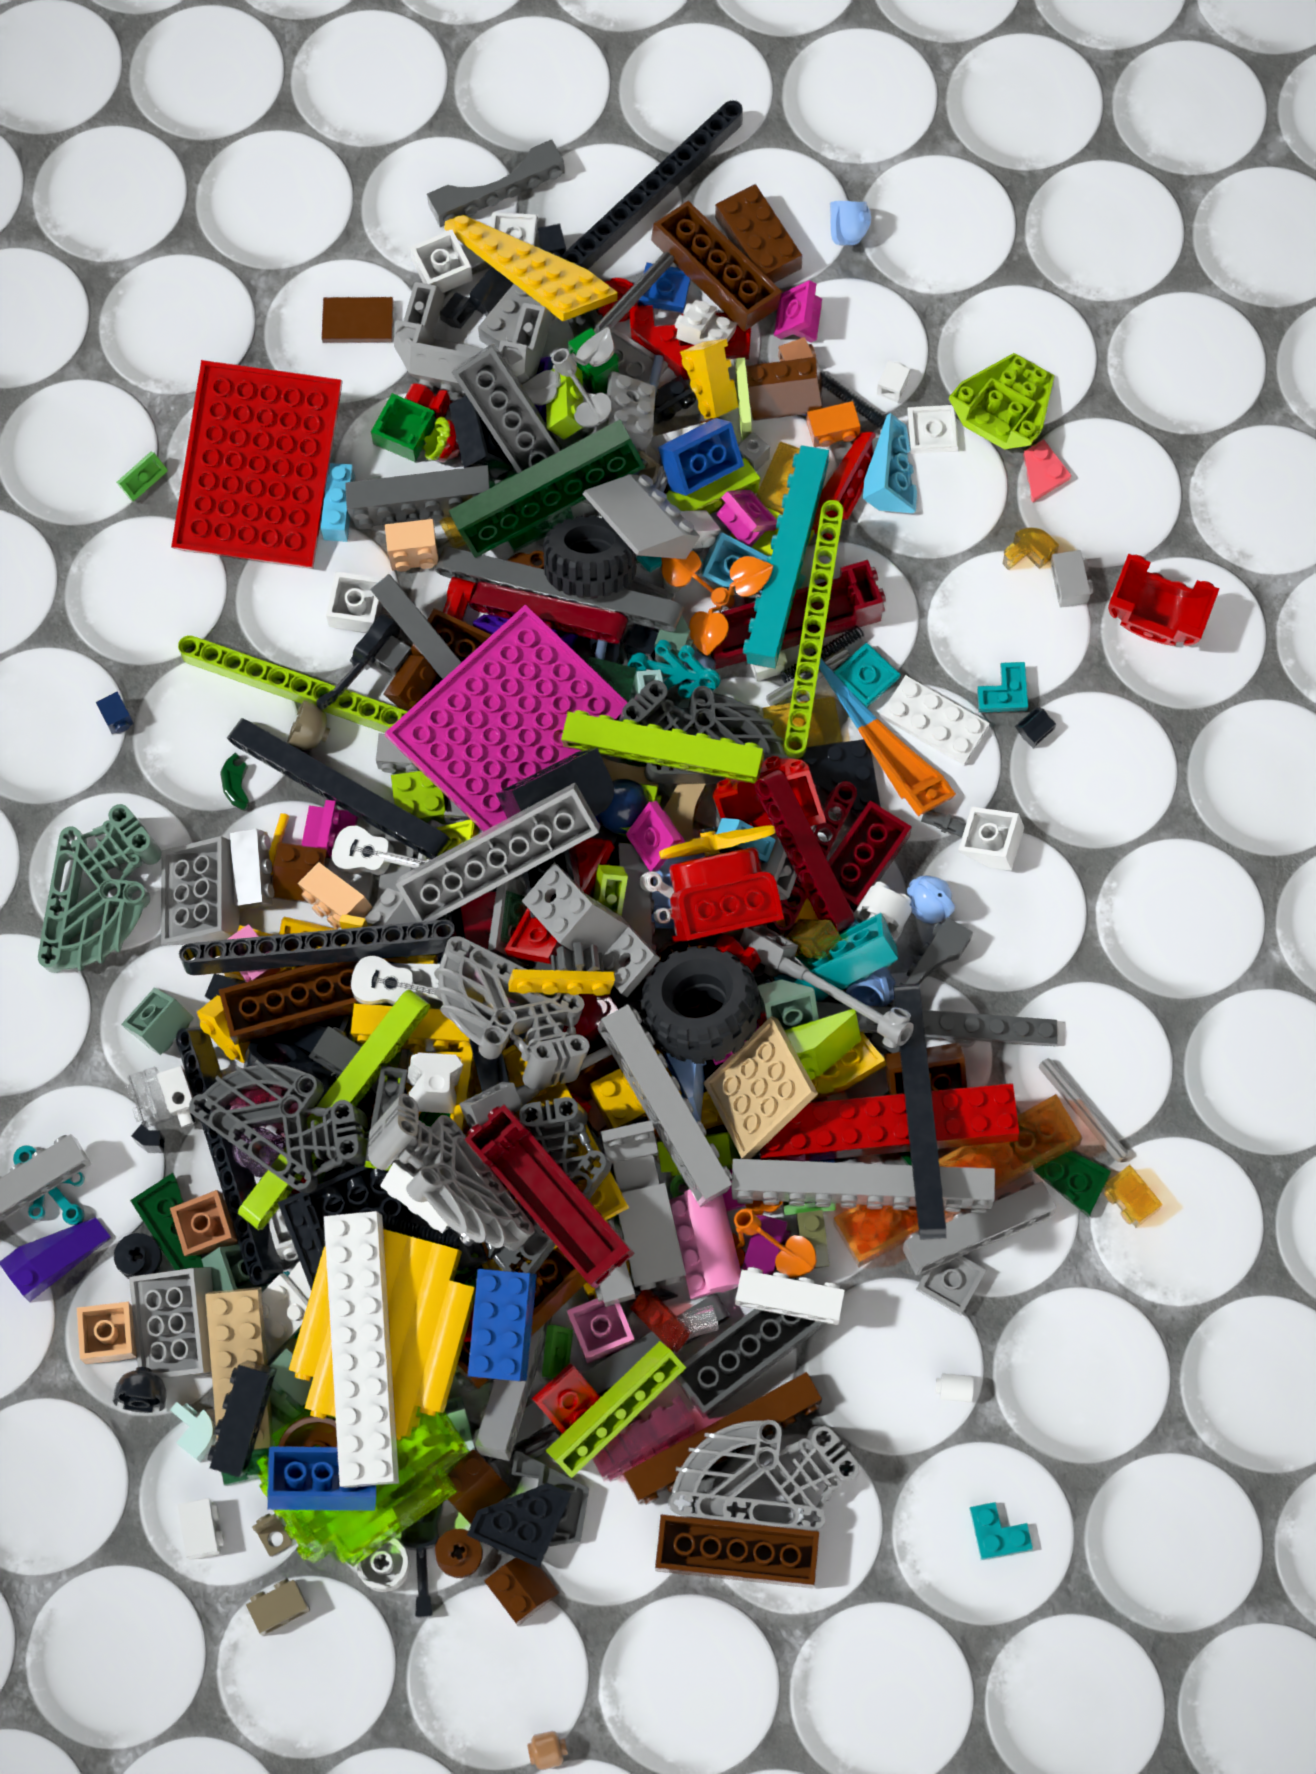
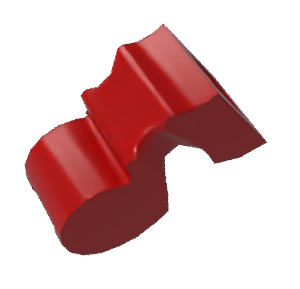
(424, 396)
(748, 957)

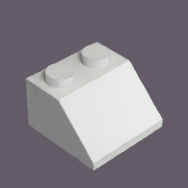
(992, 837)

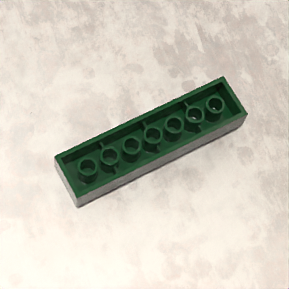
(545, 488)

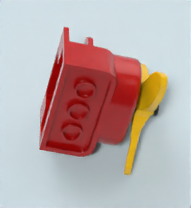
(721, 889)

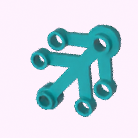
(677, 670)
(55, 1193)

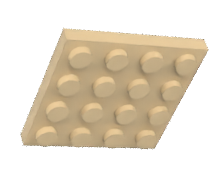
(760, 1088)

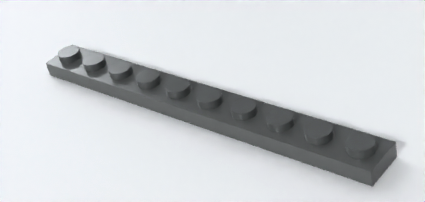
(965, 1025)

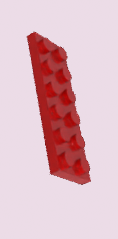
(531, 937)

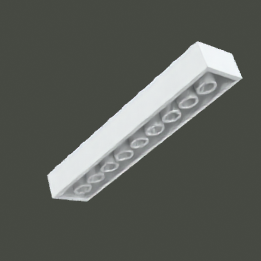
(361, 1350)

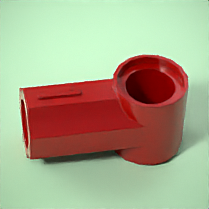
(458, 597)

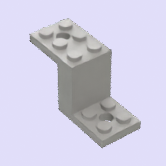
(636, 415)
(582, 919)

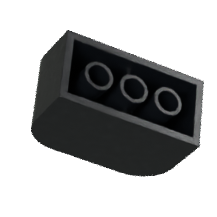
(583, 768)

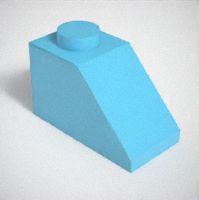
(763, 845)

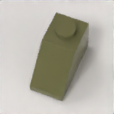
(812, 1227)

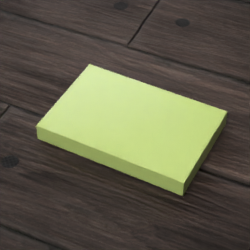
(743, 398)

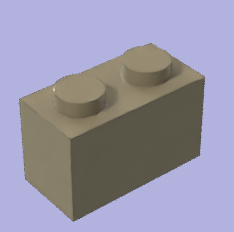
(277, 1607)

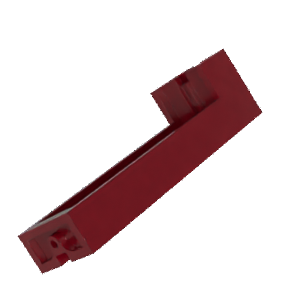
(852, 603)
(549, 1195)

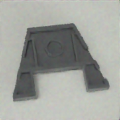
(572, 1520)

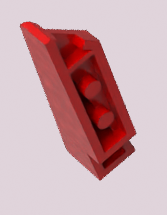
(847, 480)

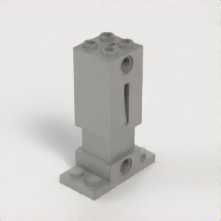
(649, 1220)

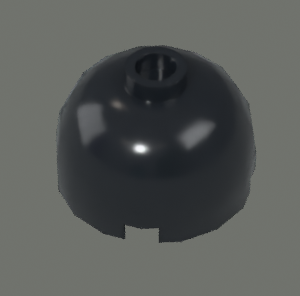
(140, 1391)

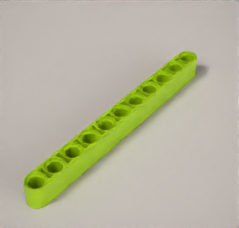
(817, 618)
(288, 688)
(350, 1086)

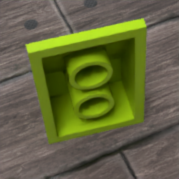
(824, 1041)

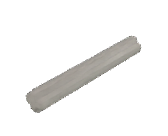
(785, 691)

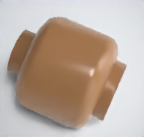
(547, 1750)

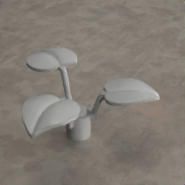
(544, 385)

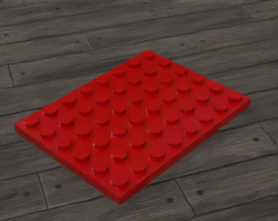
(257, 464)

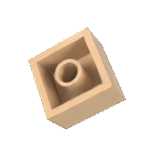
(412, 545)
(106, 1333)

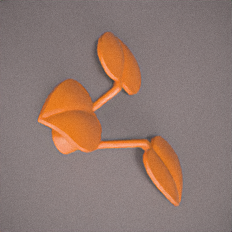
(711, 628)
(797, 1255)

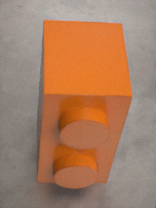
(833, 424)

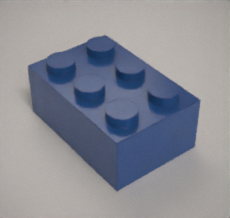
(701, 456)

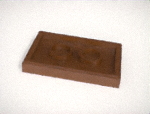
(357, 320)

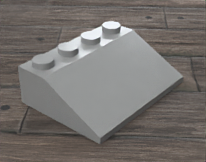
(643, 517)
(198, 893)
(172, 1321)

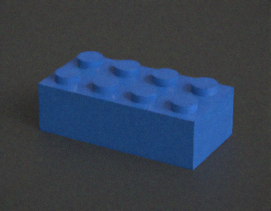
(502, 1325)
(310, 1481)

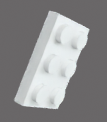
(283, 1313)

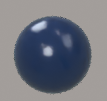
(626, 806)

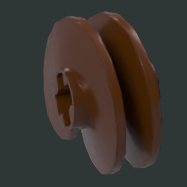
(446, 1548)

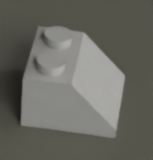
(389, 910)

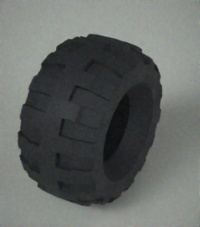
(693, 977)

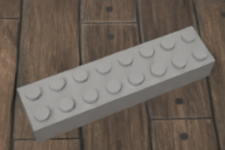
(498, 854)
(664, 1105)

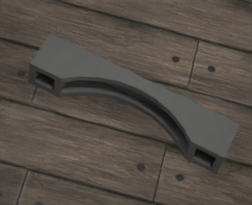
(539, 166)
(946, 947)

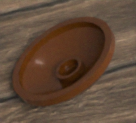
(310, 1432)

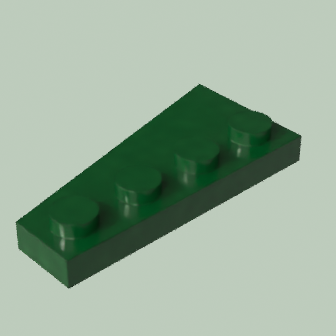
(1075, 1179)
(154, 1209)

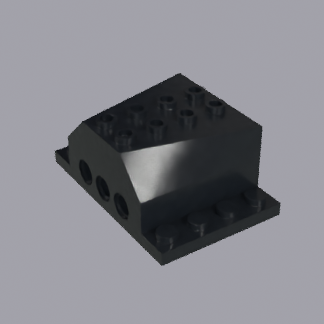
(341, 1195)

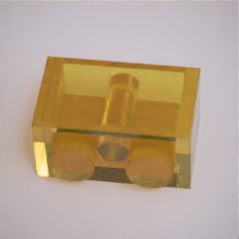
(813, 938)
(1132, 1196)

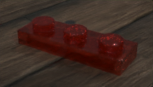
(661, 1320)

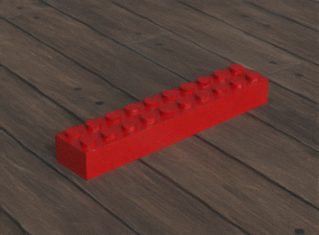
(881, 1126)

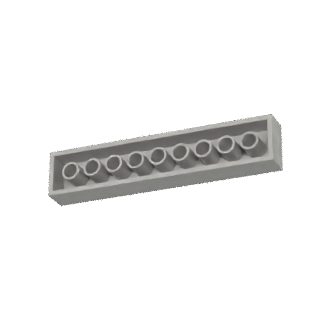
(855, 1184)

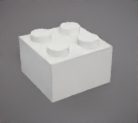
(441, 262)
(352, 602)

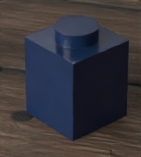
(115, 713)

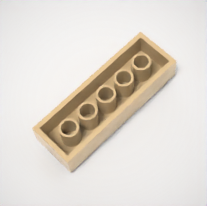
(236, 1336)

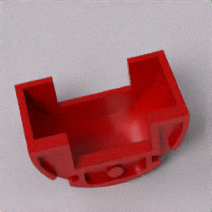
(1159, 607)
(740, 801)

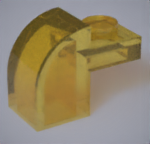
(1031, 543)

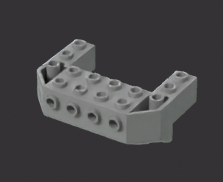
(433, 360)

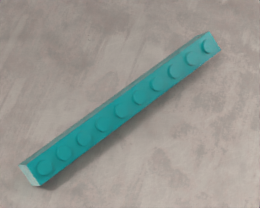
(787, 557)

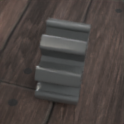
(578, 959)

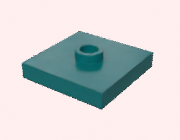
(867, 674)

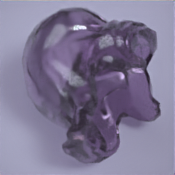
(266, 1153)

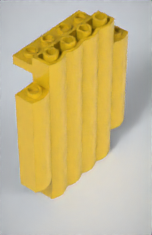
(425, 1329)

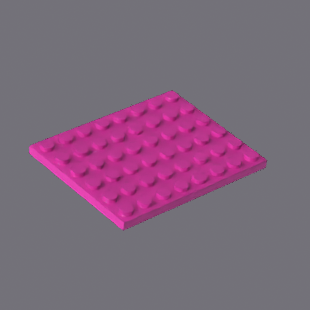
(501, 715)

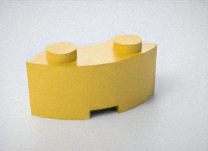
(214, 1023)

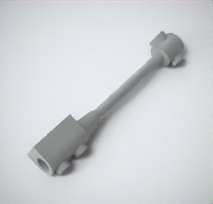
(779, 958)
(478, 1107)

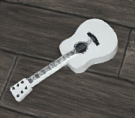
(360, 852)
(381, 983)

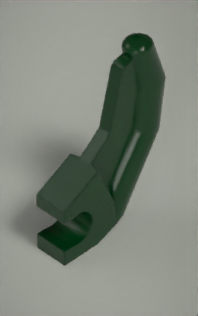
(232, 781)

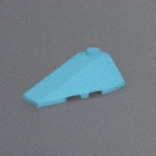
(888, 476)
(724, 554)

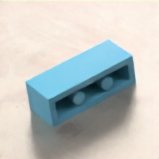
(335, 516)

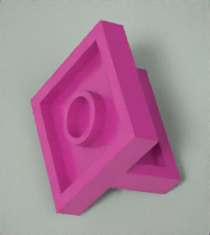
(799, 312)
(746, 516)
(325, 824)
(653, 833)

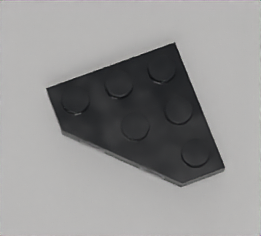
(844, 762)
(522, 1523)

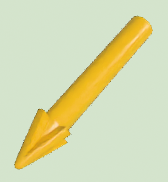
(278, 836)

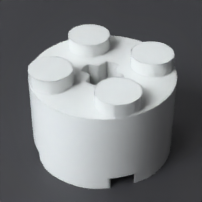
(882, 900)
(390, 1577)

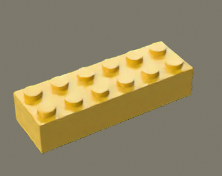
(432, 1034)

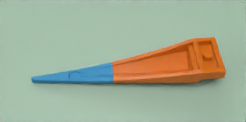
(908, 772)

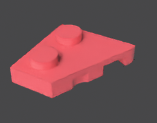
(1043, 470)

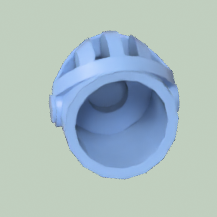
(849, 221)
(930, 899)
(875, 989)

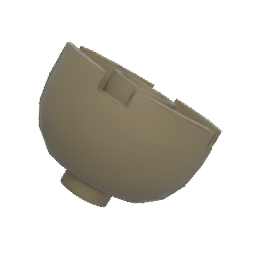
(309, 727)

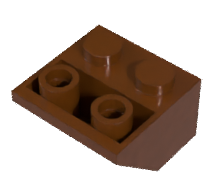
(412, 682)

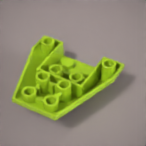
(1005, 401)

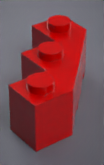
(657, 339)

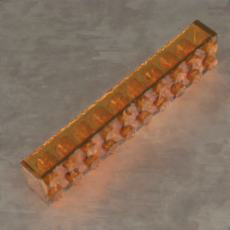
(1043, 1135)

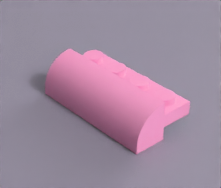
(705, 1245)

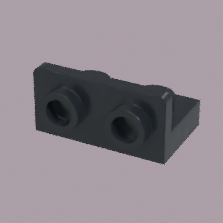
(672, 398)

